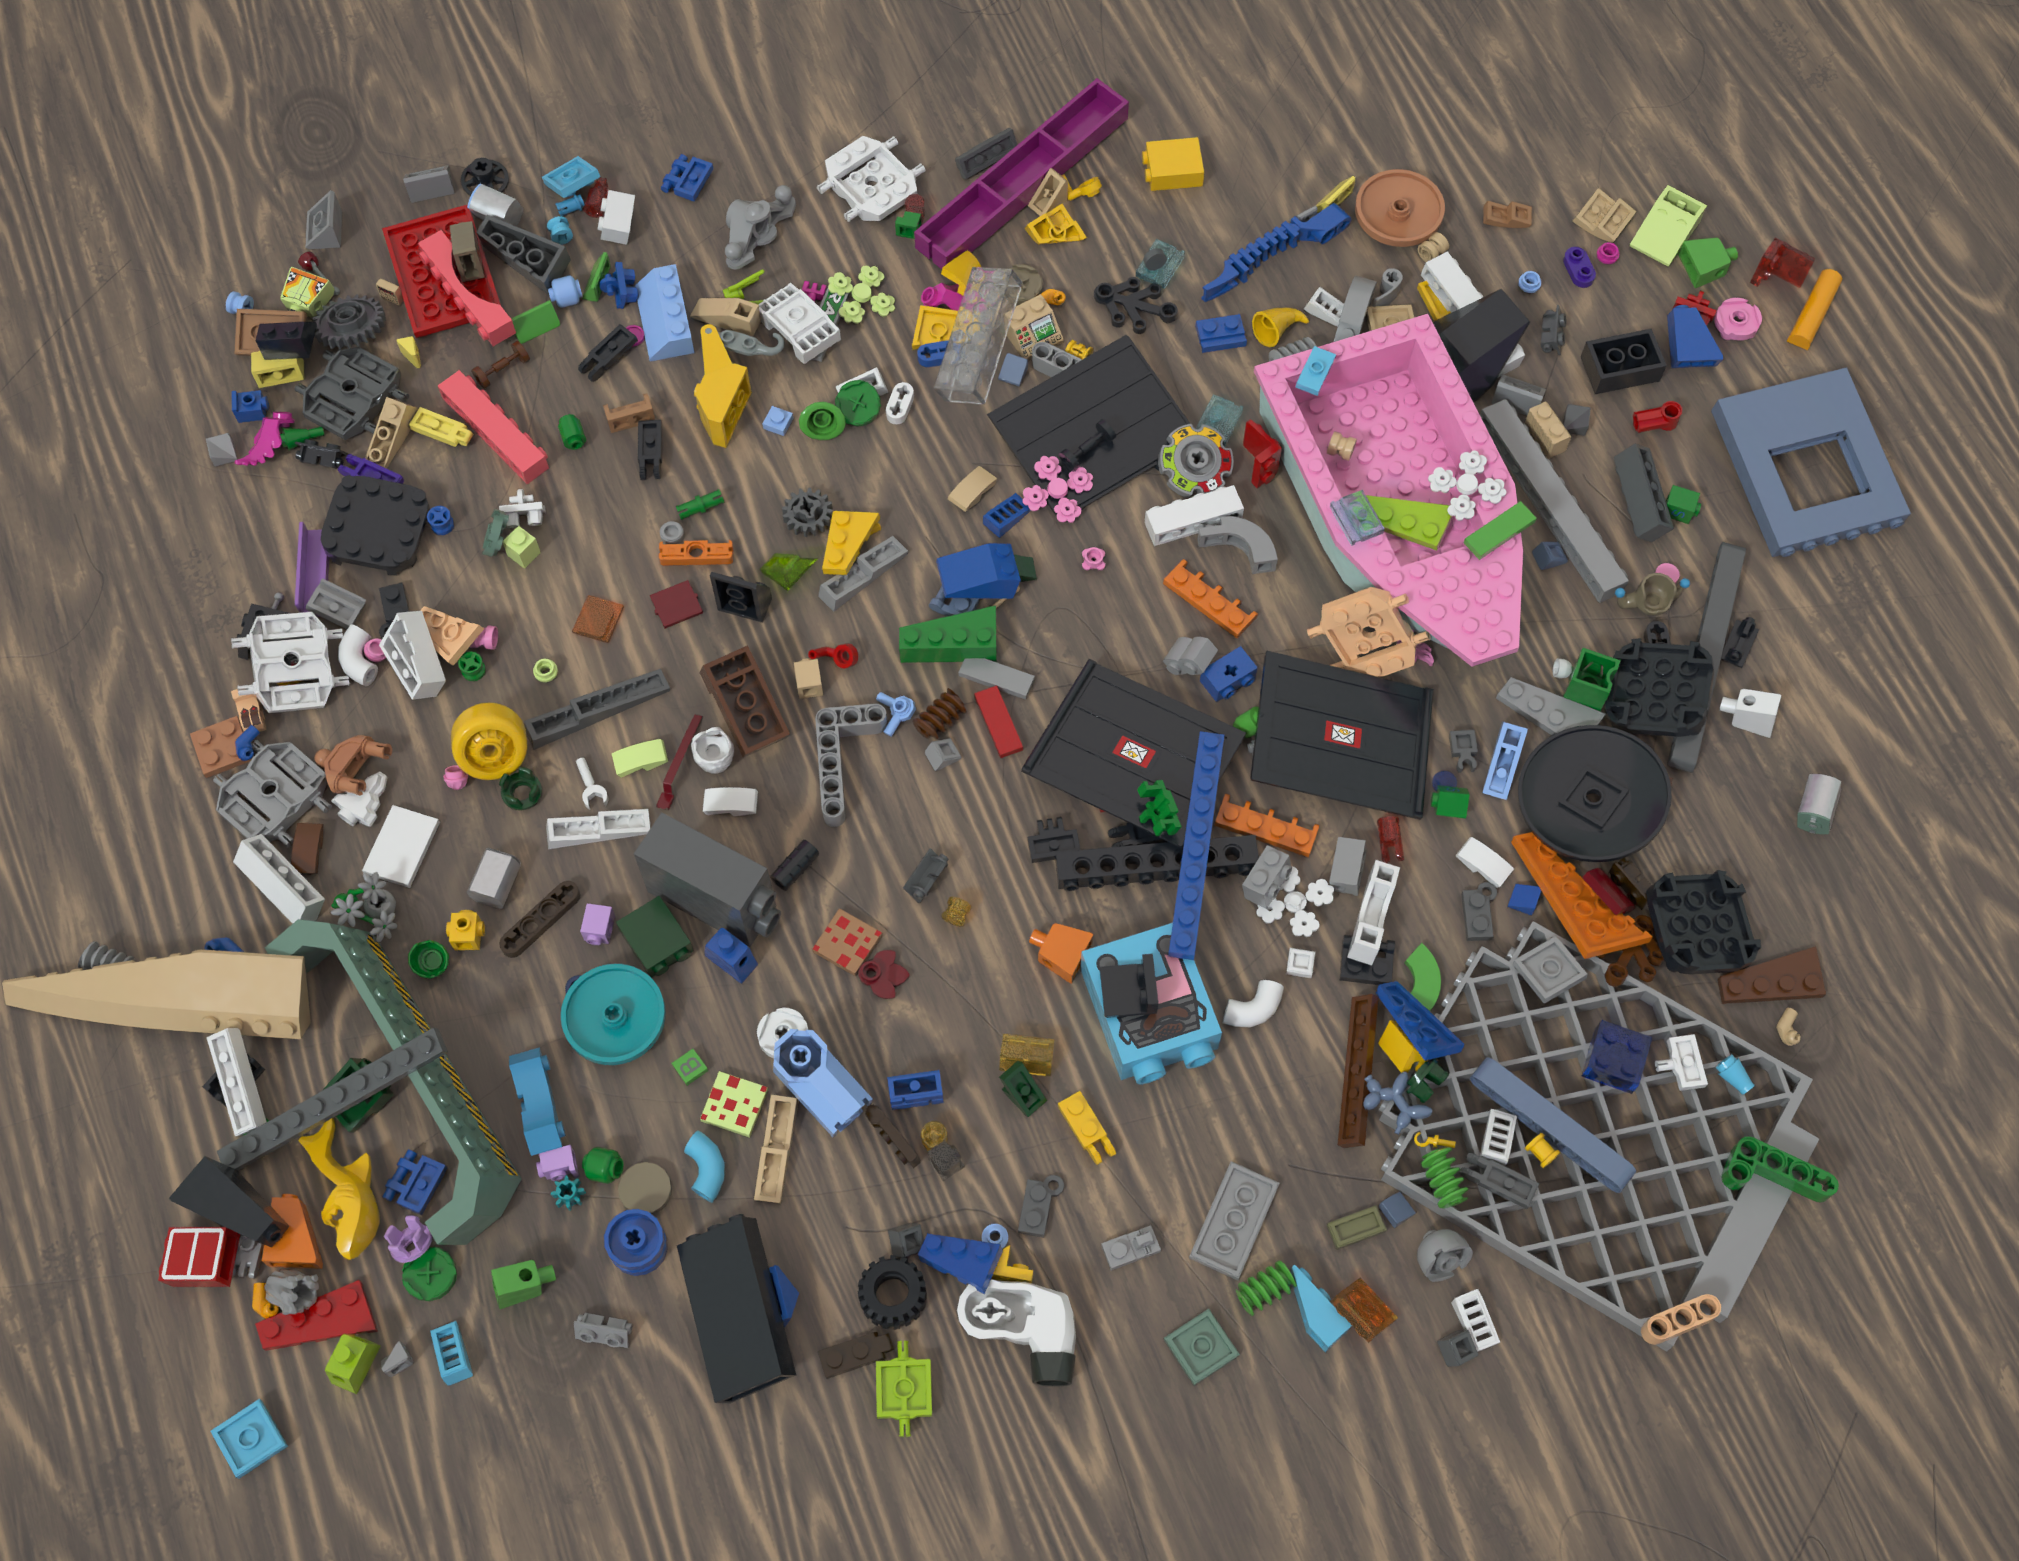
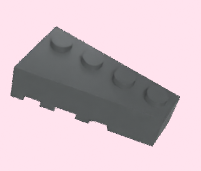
(524, 251)

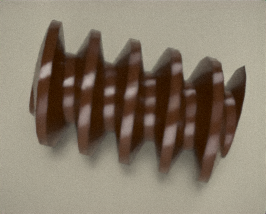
(939, 714)

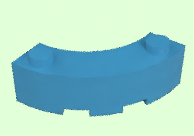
(539, 1111)

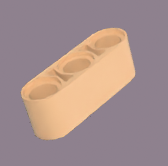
(1690, 1310)

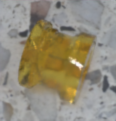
(956, 911)
(933, 1130)

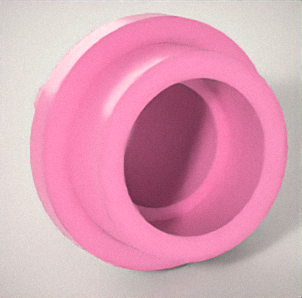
(455, 777)

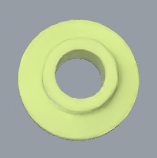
(542, 665)

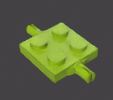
(903, 1388)

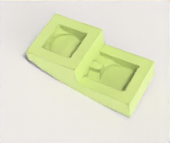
(639, 756)

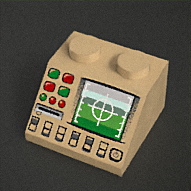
(1033, 324)

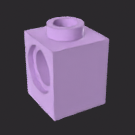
(597, 924)

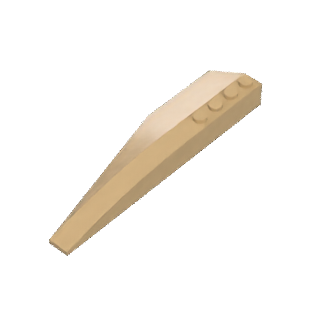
(179, 993)

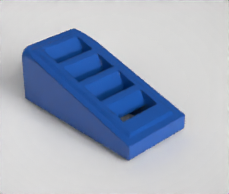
(998, 528)

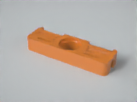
(680, 553)

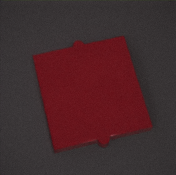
(676, 604)

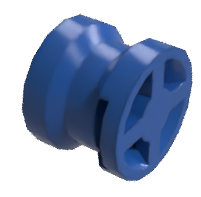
(441, 514)

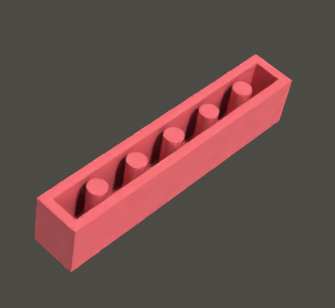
(493, 426)

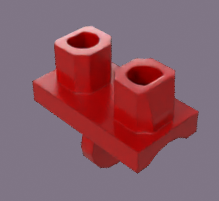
(1701, 304)

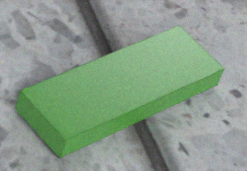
(1499, 530)

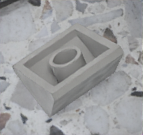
(429, 184)
(324, 223)
(1518, 394)

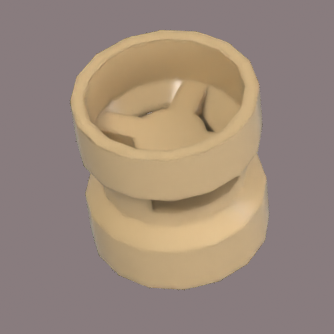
(1435, 246)
(1342, 446)

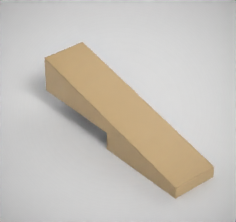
(776, 1148)

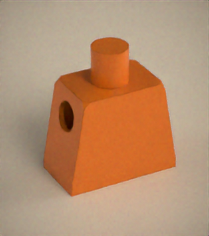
(1062, 949)

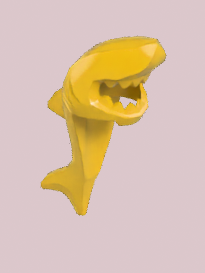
(350, 1195)

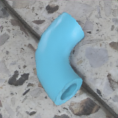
(710, 1166)

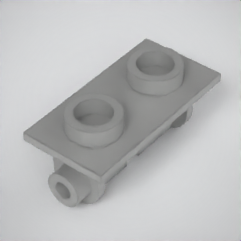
(591, 1329)

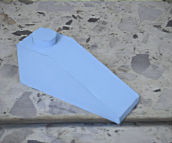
(1504, 760)

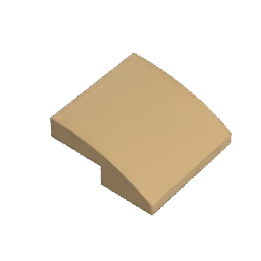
(1604, 216)

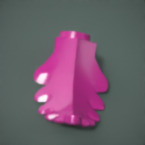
(942, 294)
(267, 439)

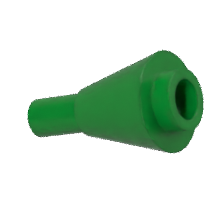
(291, 436)

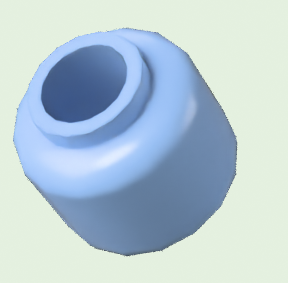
(565, 291)

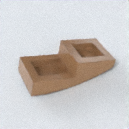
(1510, 216)

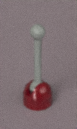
(309, 262)

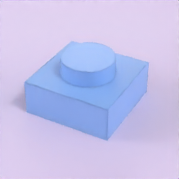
(778, 420)

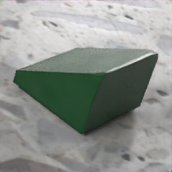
(1025, 568)

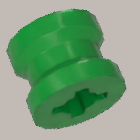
(470, 660)

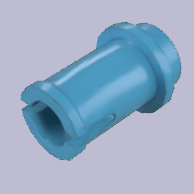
(571, 204)

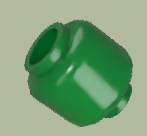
(602, 1165)

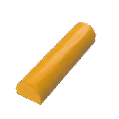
(1815, 309)

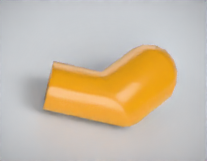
(1054, 297)

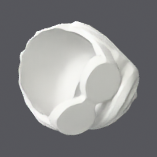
(712, 752)

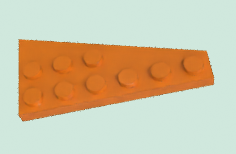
(1578, 907)

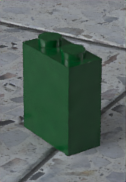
(655, 937)

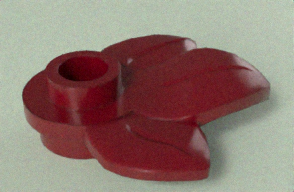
(887, 974)

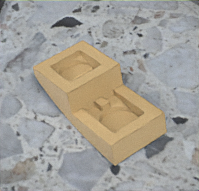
(971, 488)

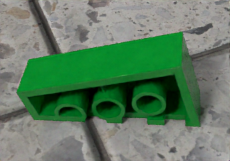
(950, 638)

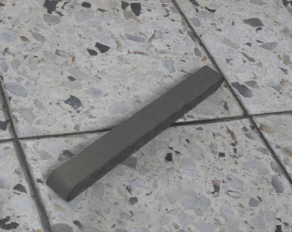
(1712, 637)

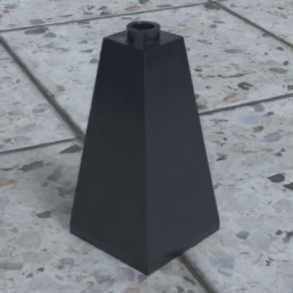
(230, 1201)

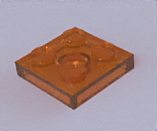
(1364, 1310)

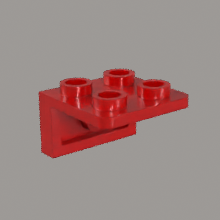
(1266, 453)

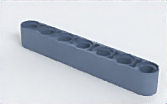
(1557, 1126)

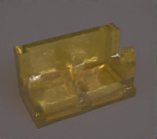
(1031, 1051)

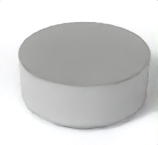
(671, 533)

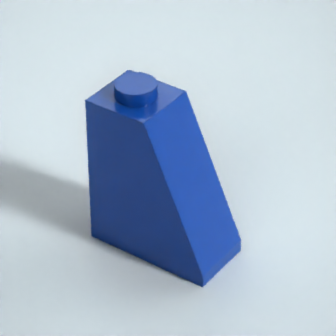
(1691, 340)

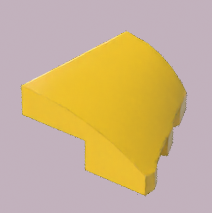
(1055, 227)
(960, 269)

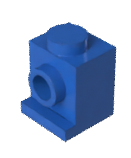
(249, 406)

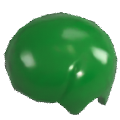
(428, 959)

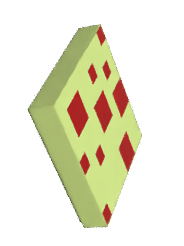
(734, 1104)

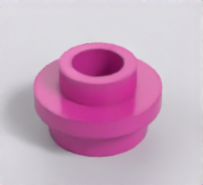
(1610, 249)

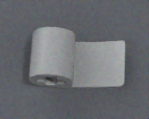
(1389, 287)

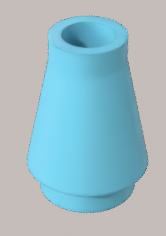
(1735, 1074)

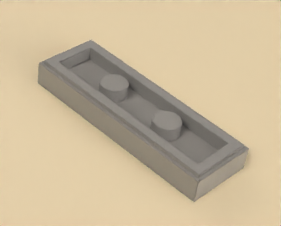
(995, 674)

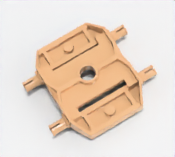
(1371, 607)

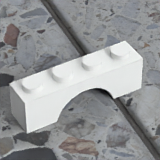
(1372, 913)

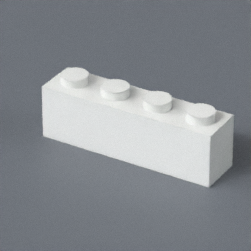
(1186, 516)
(278, 879)

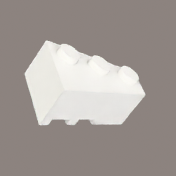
(413, 655)

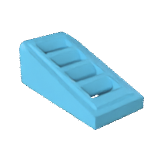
(457, 1369)

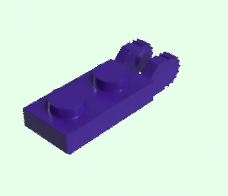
(369, 469)

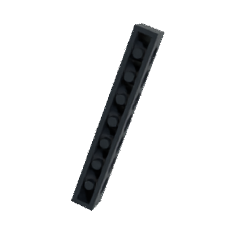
(1143, 855)

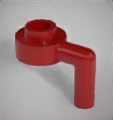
(839, 654)

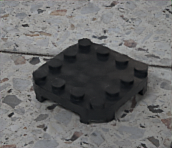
(375, 524)
(1661, 689)
(1701, 923)

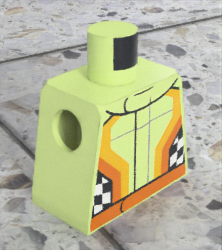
(306, 292)

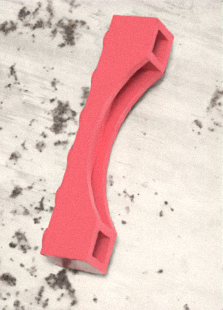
(489, 317)

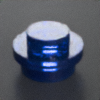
(1445, 779)

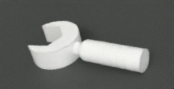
(591, 790)

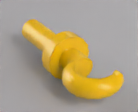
(1435, 1141)

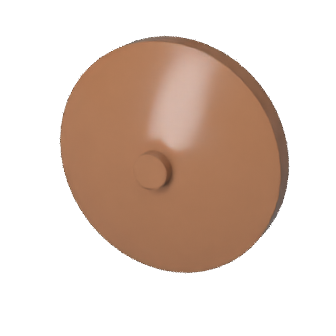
(1399, 208)

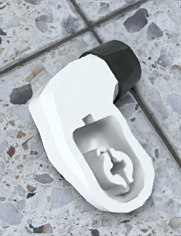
(1025, 1316)

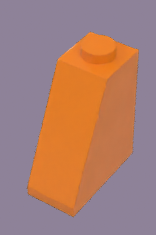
(298, 1244)

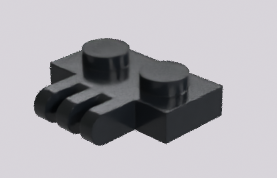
(1051, 840)

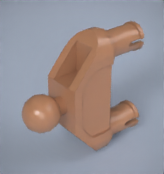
(346, 761)

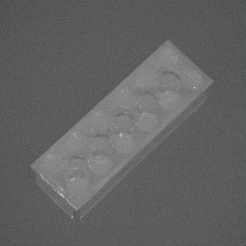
(978, 335)

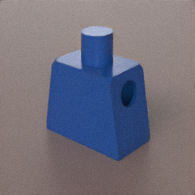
(727, 952)

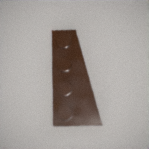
(1778, 979)

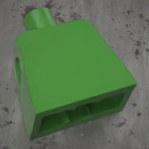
(1706, 260)
(510, 1283)

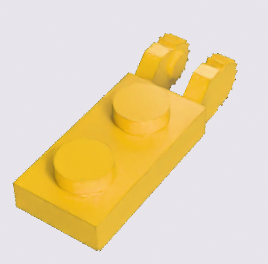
(1085, 1125)

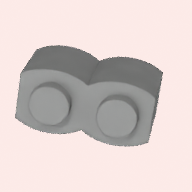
(1190, 655)

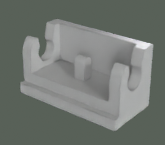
(1348, 865)

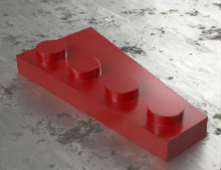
(331, 1316)

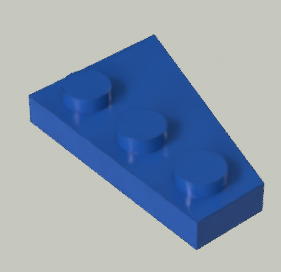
(964, 1258)

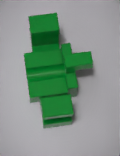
(1163, 804)

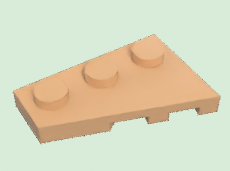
(450, 634)

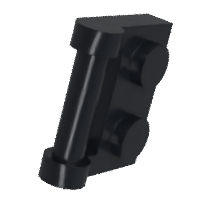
(1356, 971)

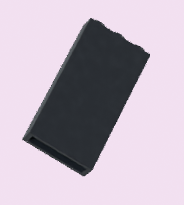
(735, 1309)

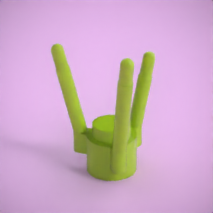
(735, 291)

